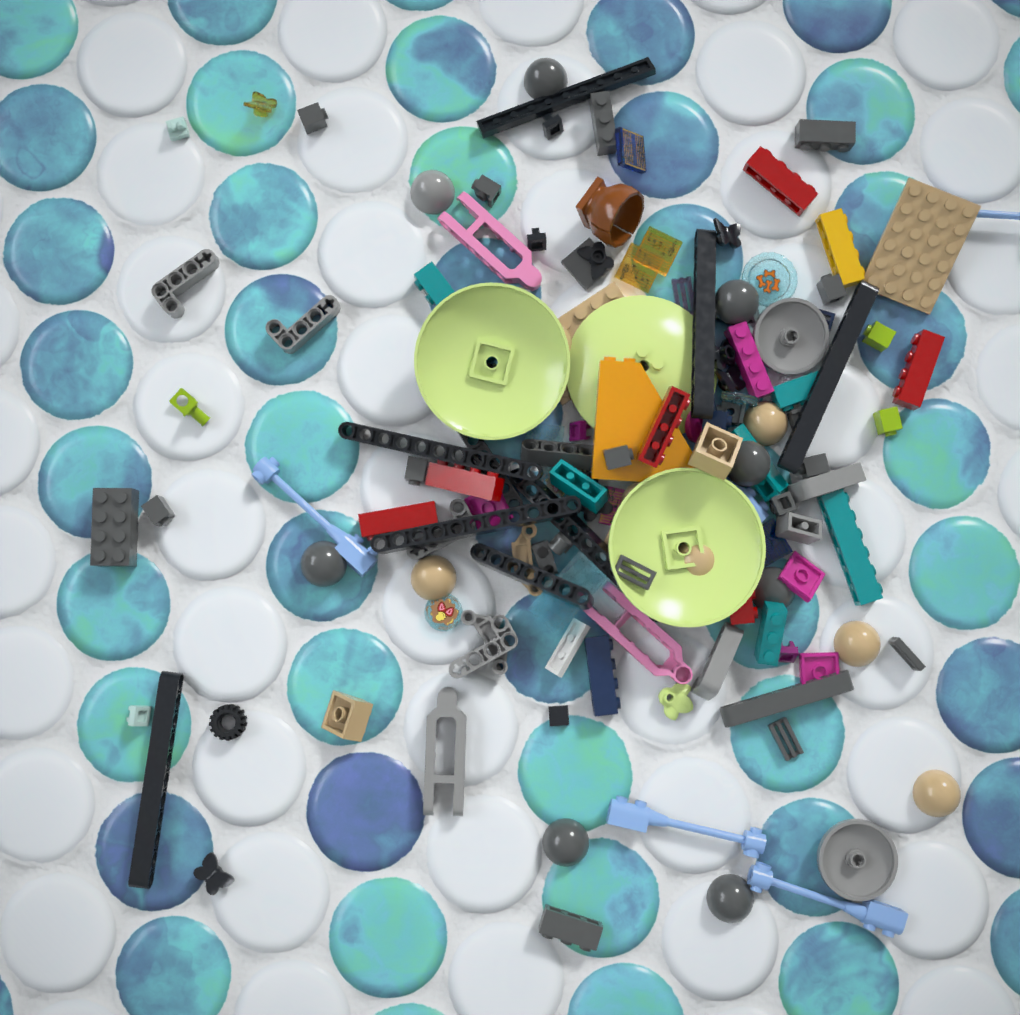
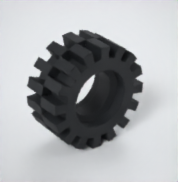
(240, 722)

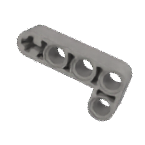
(188, 280)
(305, 321)
(826, 482)
(437, 533)
(482, 650)
(718, 663)

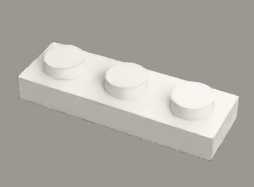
(567, 647)

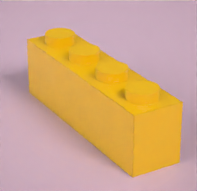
(839, 247)

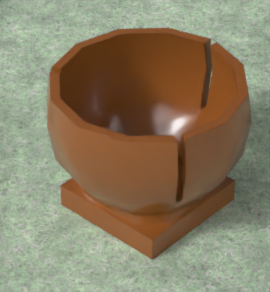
(610, 206)

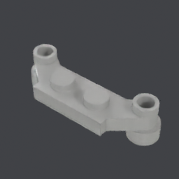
(485, 630)

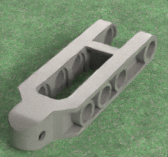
(446, 707)

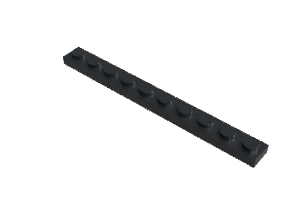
(566, 97)

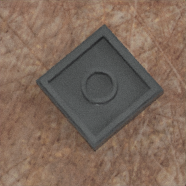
(579, 267)

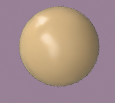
(766, 423)
(703, 561)
(433, 577)
(857, 643)
(936, 793)

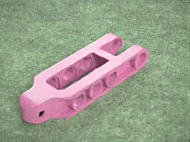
(524, 273)
(672, 667)

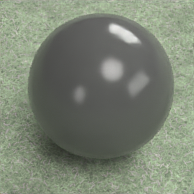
(544, 78)
(736, 301)
(750, 464)
(323, 564)
(772, 589)
(565, 842)
(730, 898)

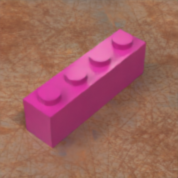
(749, 360)

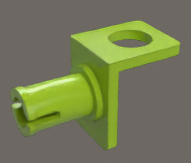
(191, 407)

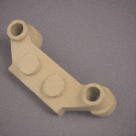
(522, 550)

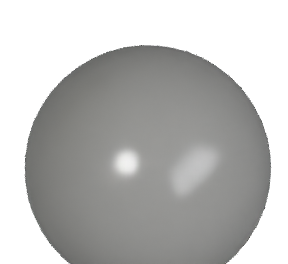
(432, 192)

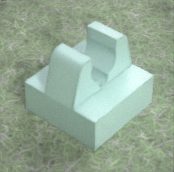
(177, 128)
(139, 715)

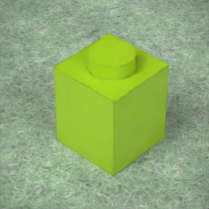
(878, 336)
(887, 421)

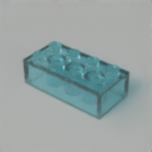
(557, 613)

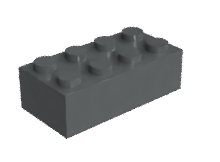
(114, 527)

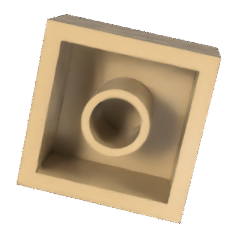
(715, 451)

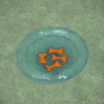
(771, 276)

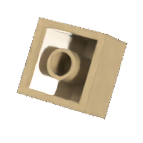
(347, 716)

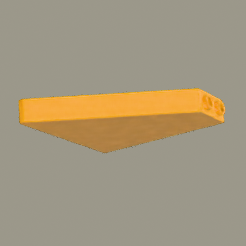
(624, 415)

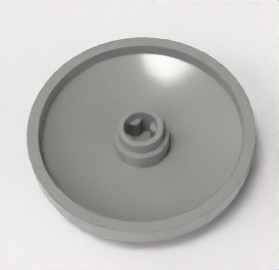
(791, 336)
(857, 859)

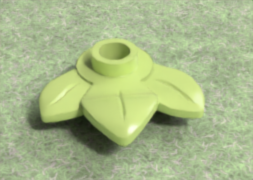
(678, 702)

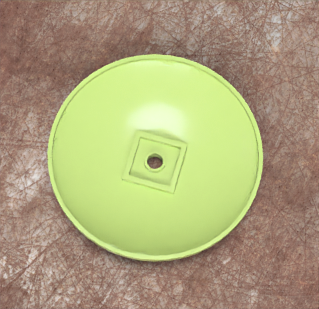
(500, 324)
(638, 329)
(691, 510)

